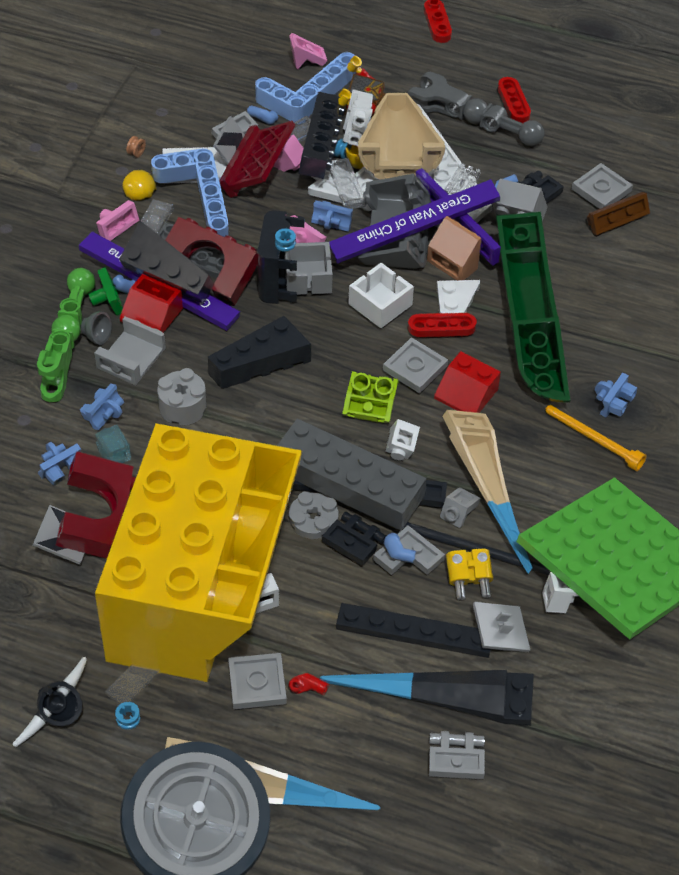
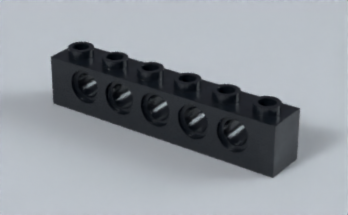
(321, 136)

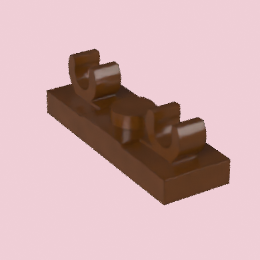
(618, 213)

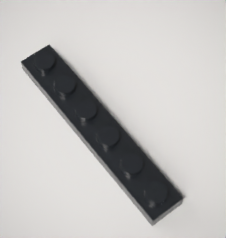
(411, 629)

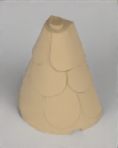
(399, 139)

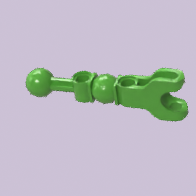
(65, 329)

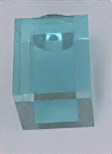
(113, 444)

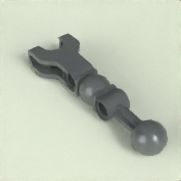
(457, 103)

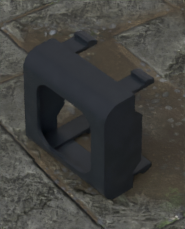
(272, 260)

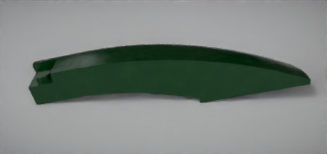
(532, 306)

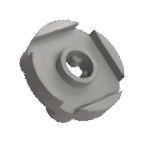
(312, 503)

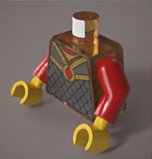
(362, 82)

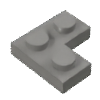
(426, 557)

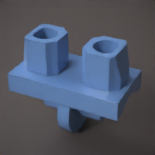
(332, 216)
(611, 395)
(106, 405)
(57, 460)

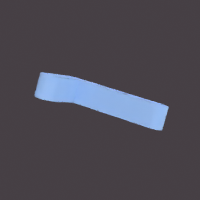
(301, 103)
(197, 165)

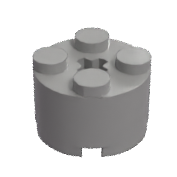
(182, 397)

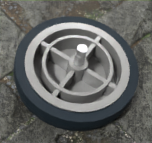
(195, 812)

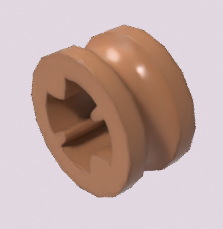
(136, 146)

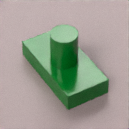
(106, 293)

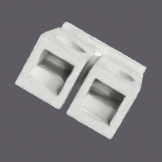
(357, 116)

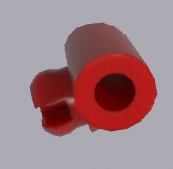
(308, 682)

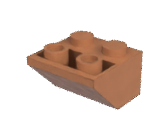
(454, 249)

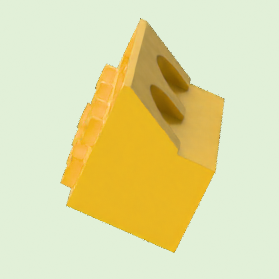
(192, 549)

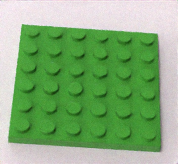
(612, 555)

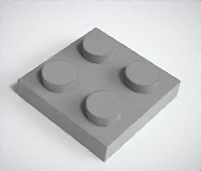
(602, 186)
(415, 365)
(257, 681)

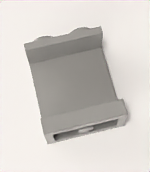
(132, 352)

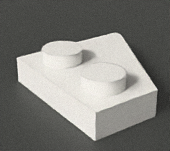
(456, 295)

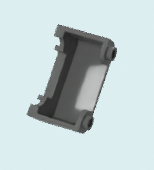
(388, 199)

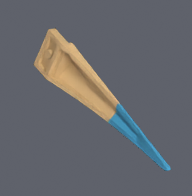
(478, 449)
(294, 791)

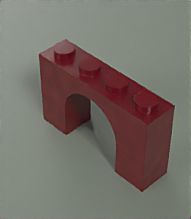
(238, 259)
(114, 484)

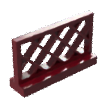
(255, 156)

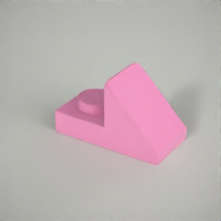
(306, 50)

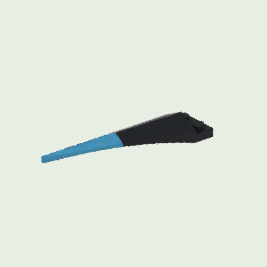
(482, 693)

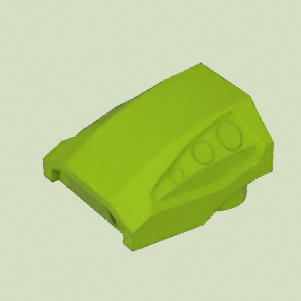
(370, 397)

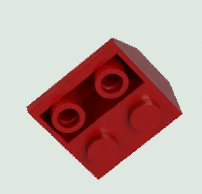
(152, 303)

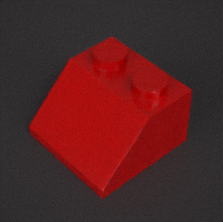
(468, 384)

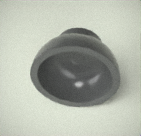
(97, 327)

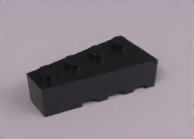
(156, 258)
(259, 353)

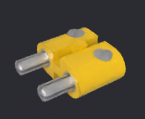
(469, 568)

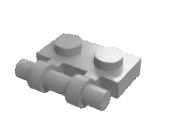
(457, 762)

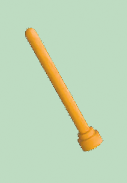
(633, 458)

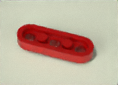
(437, 21)
(514, 99)
(442, 324)

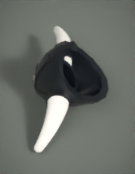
(56, 704)

